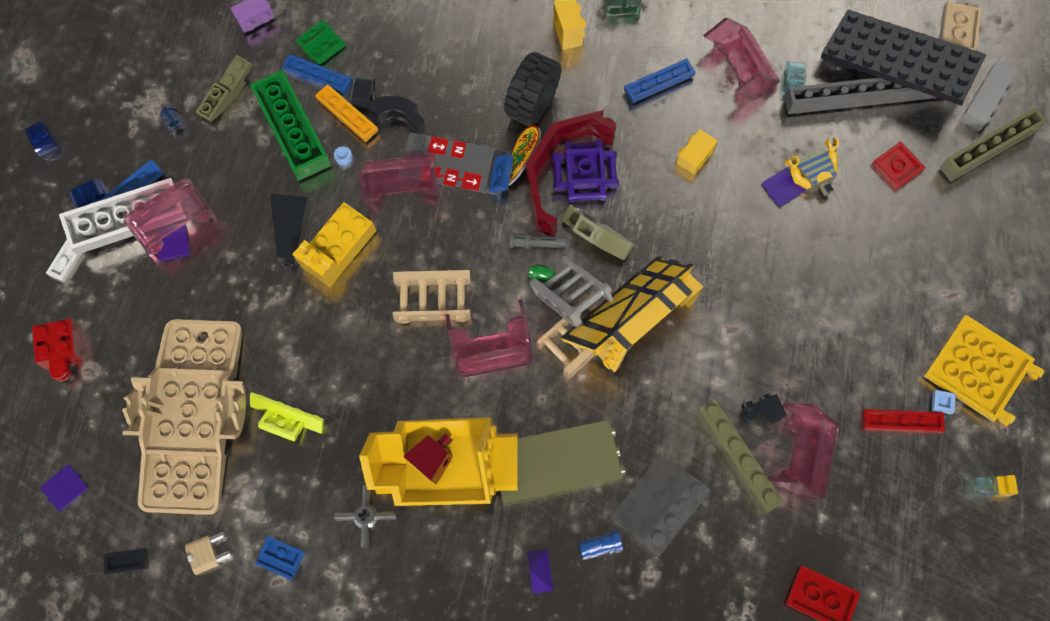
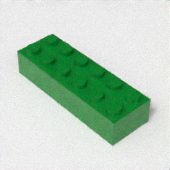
(290, 125)

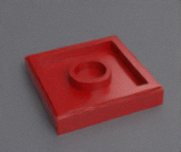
(898, 165)

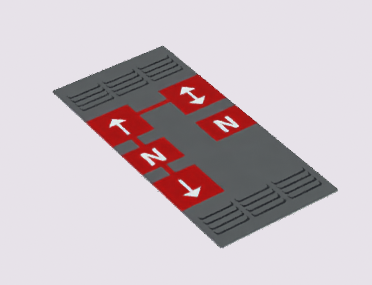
(457, 162)

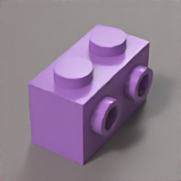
(252, 14)

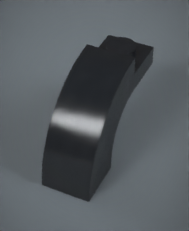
(396, 107)

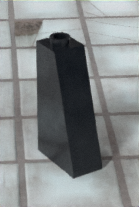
(290, 225)

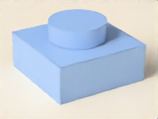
(943, 402)

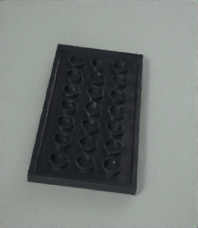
(904, 56)

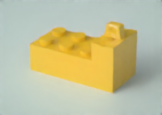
(335, 244)

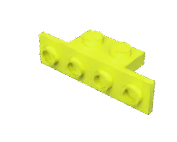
(283, 419)

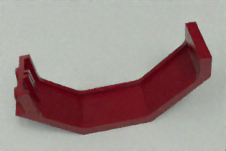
(560, 132)

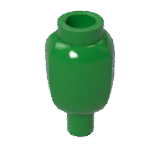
(541, 273)

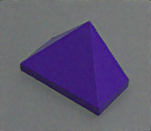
(540, 571)

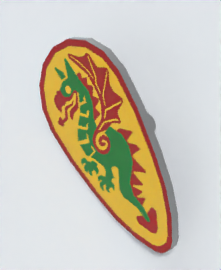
(523, 150)

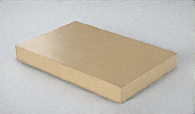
(961, 24)

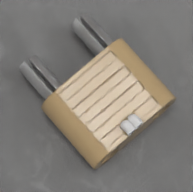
(203, 554)

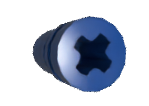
(601, 545)

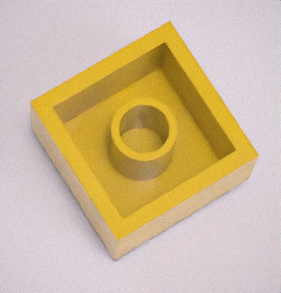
(568, 23)

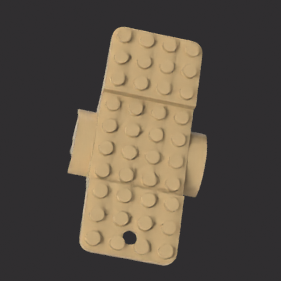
(186, 416)

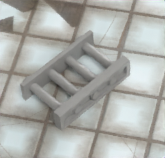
(562, 306)

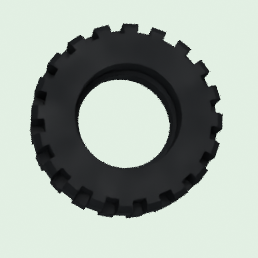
(532, 88)

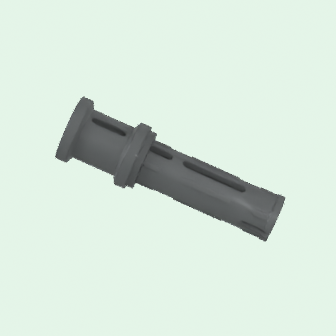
(527, 240)

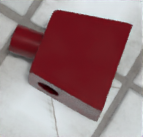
(431, 456)

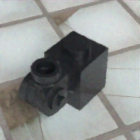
(768, 408)

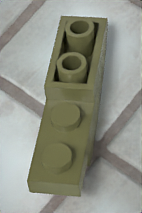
(227, 89)
(597, 233)

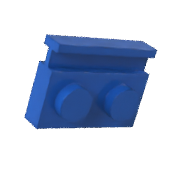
(280, 558)

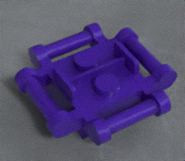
(585, 170)

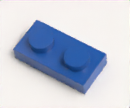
(501, 173)

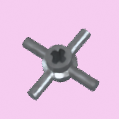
(370, 521)

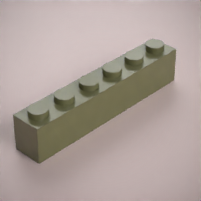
(993, 144)
(739, 457)

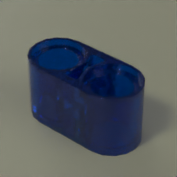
(41, 139)
(88, 193)

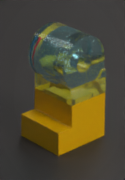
(995, 486)

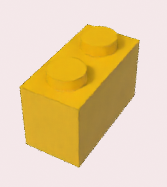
(697, 151)

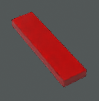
(903, 421)

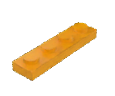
(346, 113)

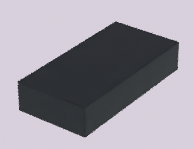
(125, 561)

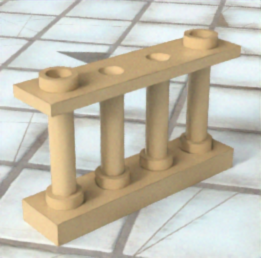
(427, 278)
(571, 366)

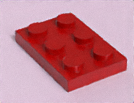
(821, 597)

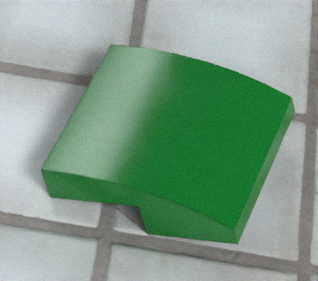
(320, 42)

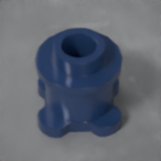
(170, 117)

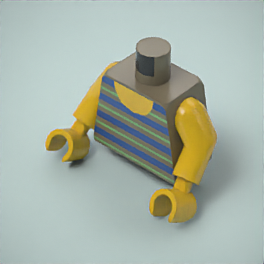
(816, 170)

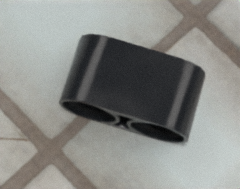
(363, 91)

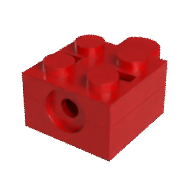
(58, 346)

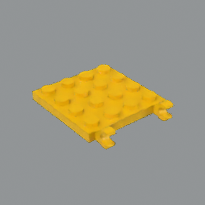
(981, 369)

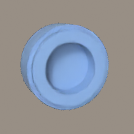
(343, 155)

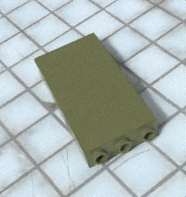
(566, 462)

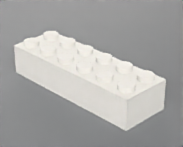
(104, 220)

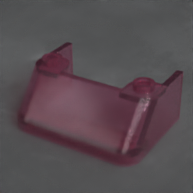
(744, 56)
(398, 175)
(166, 214)
(494, 351)
(811, 451)

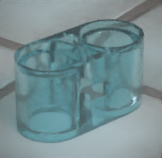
(794, 75)

